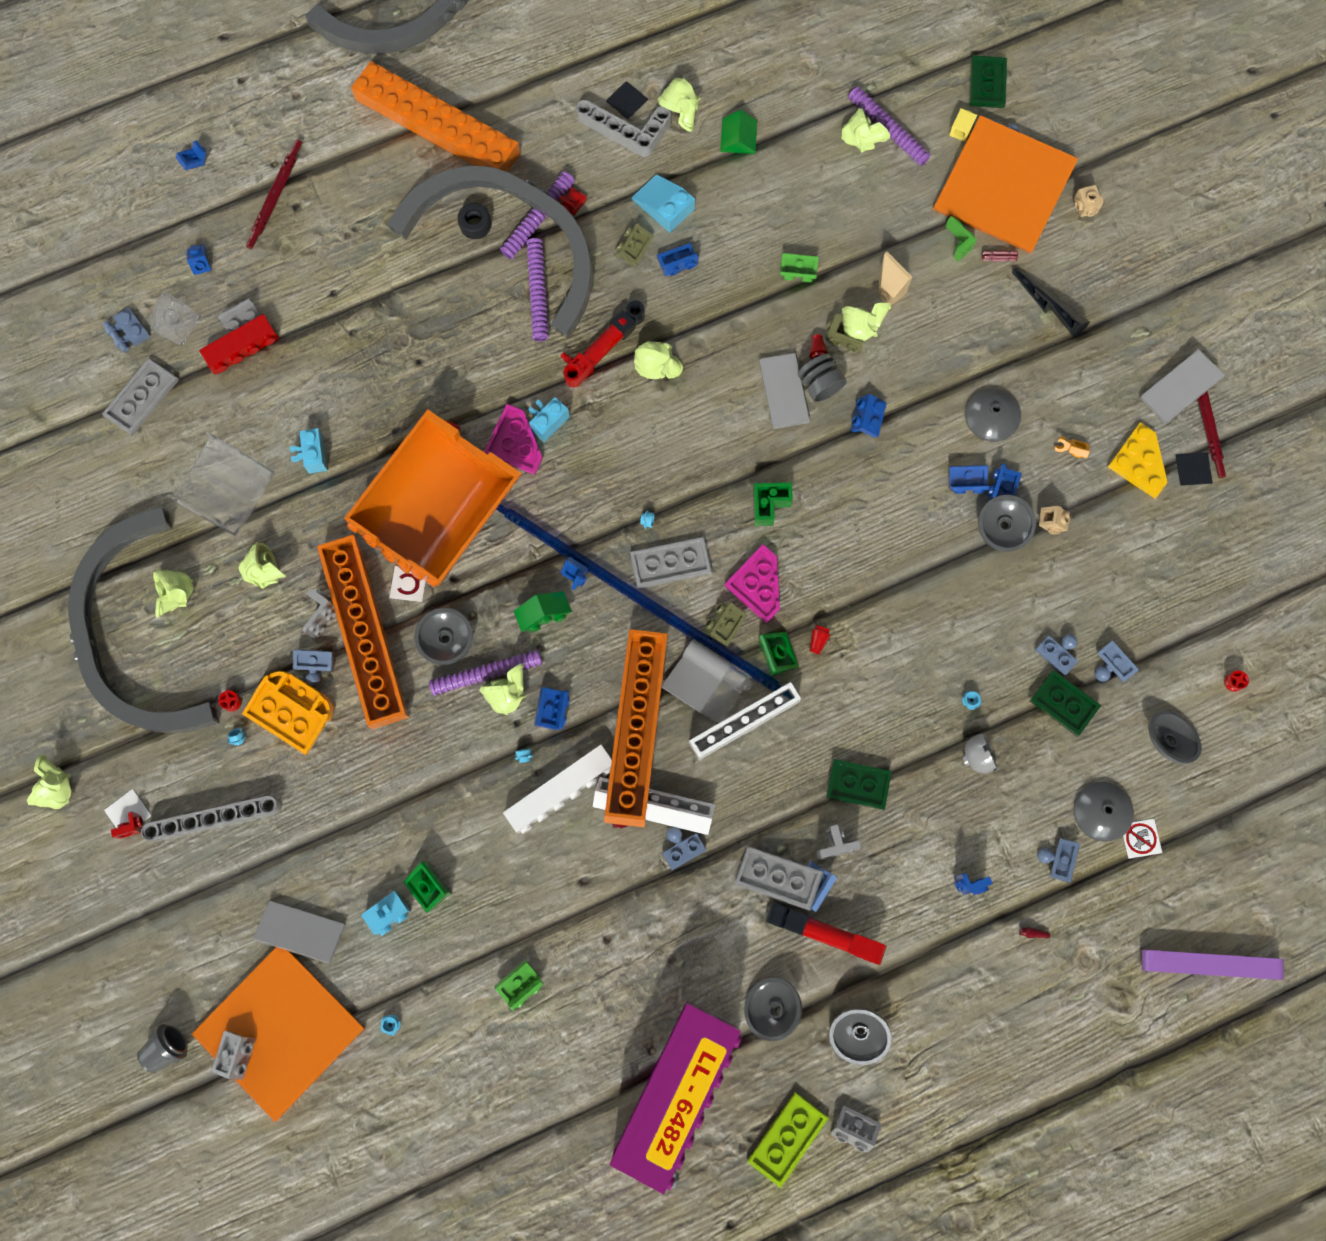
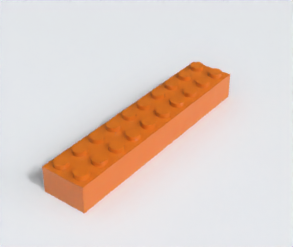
(434, 119)
(363, 632)
(636, 729)

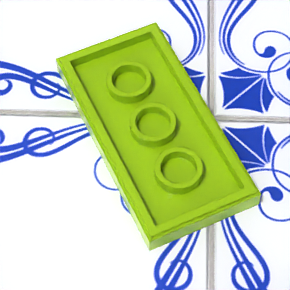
(787, 1139)

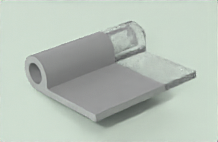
(707, 682)

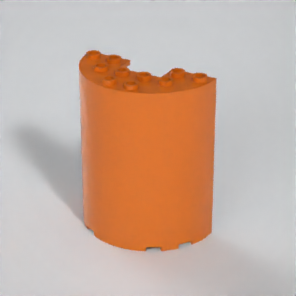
(431, 500)

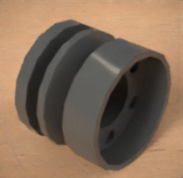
(822, 377)

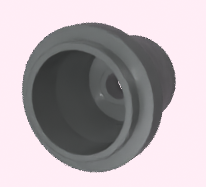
(162, 1049)

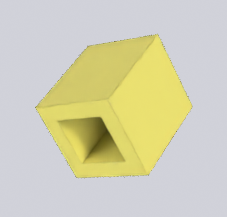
(963, 125)

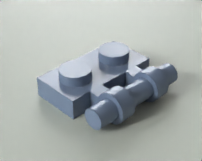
(130, 325)

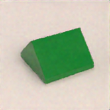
(738, 133)
(778, 653)
(426, 886)

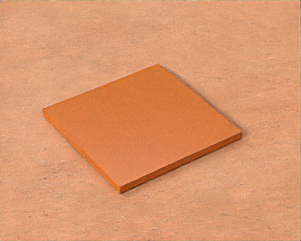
(1005, 184)
(294, 1026)

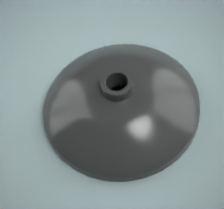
(989, 424)
(1017, 516)
(435, 627)
(1174, 737)
(1091, 814)
(762, 1008)
(857, 1045)

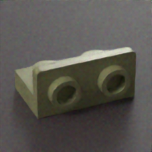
(634, 244)
(725, 623)

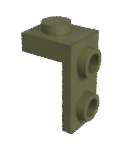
(839, 339)

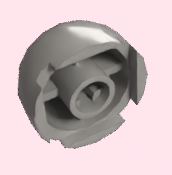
(979, 755)

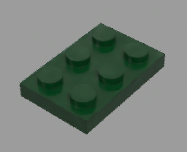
(988, 81)
(1065, 703)
(858, 784)

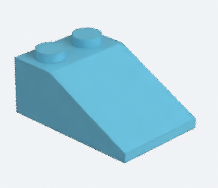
(665, 202)

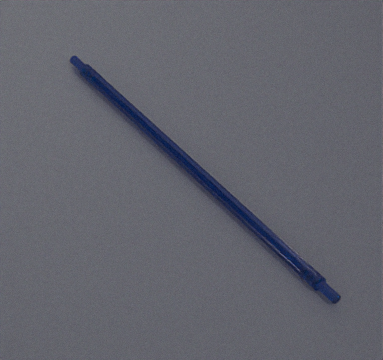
(641, 599)

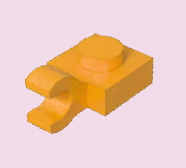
(1075, 447)

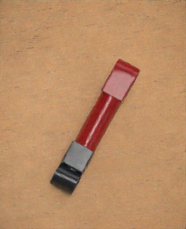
(619, 329)
(825, 933)

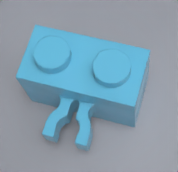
(548, 418)
(311, 451)
(386, 913)

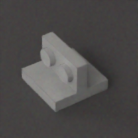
(837, 847)

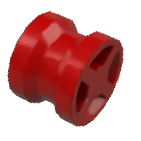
(1241, 681)
(226, 698)

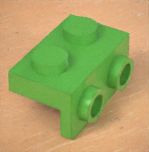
(799, 266)
(519, 985)

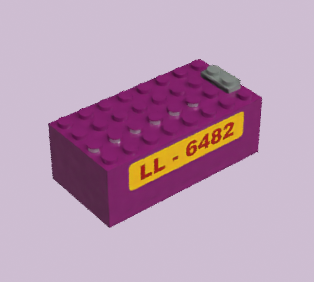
(676, 1098)

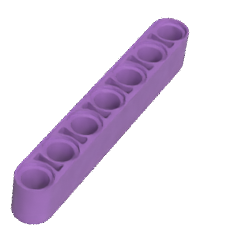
(1213, 964)

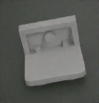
(323, 614)

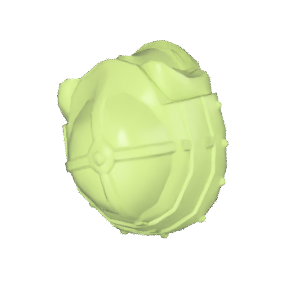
(681, 99)
(862, 134)
(861, 323)
(656, 360)
(260, 566)
(173, 589)
(505, 694)
(53, 788)

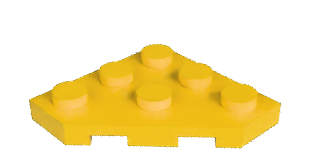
(1141, 461)

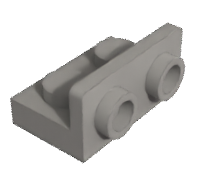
(238, 315)
(233, 1055)
(856, 1129)

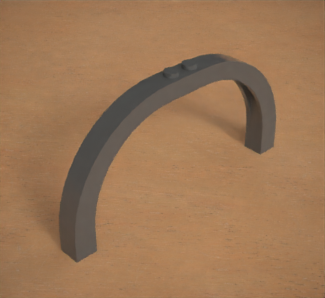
(383, 40)
(465, 177)
(83, 636)

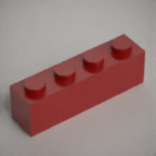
(238, 344)

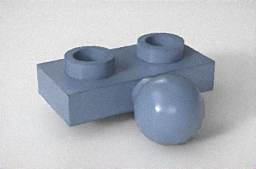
(1057, 654)
(313, 661)
(1116, 661)
(682, 850)
(1063, 860)

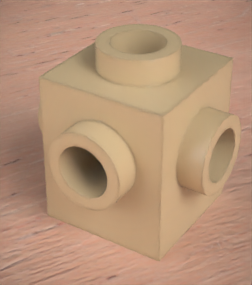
(1088, 201)
(1054, 519)

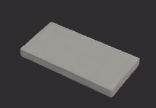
(1182, 386)
(784, 391)
(140, 397)
(670, 562)
(779, 878)
(299, 932)

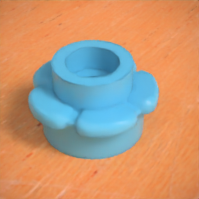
(647, 519)
(976, 700)
(236, 736)
(523, 755)
(385, 1024)

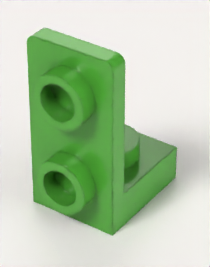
(966, 237)

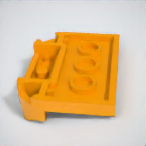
(290, 710)

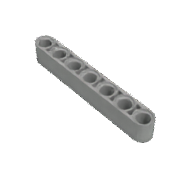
(202, 819)

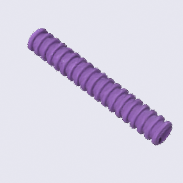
(897, 133)
(535, 218)
(537, 289)
(483, 673)

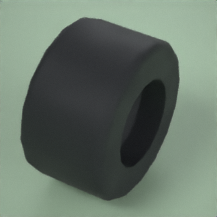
(471, 211)

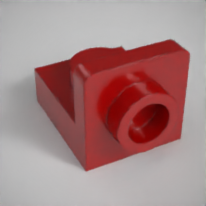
(573, 201)
(128, 829)

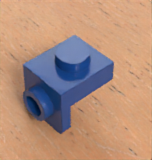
(192, 157)
(198, 259)
(575, 572)

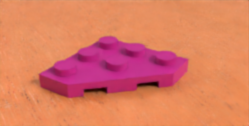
(514, 441)
(758, 584)

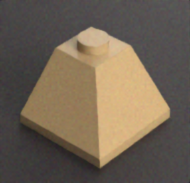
(892, 280)

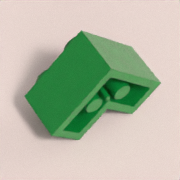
(767, 497)
(542, 610)

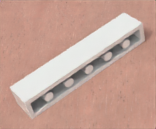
(744, 721)
(558, 790)
(667, 809)

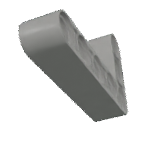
(625, 129)

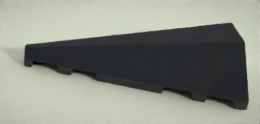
(1048, 301)

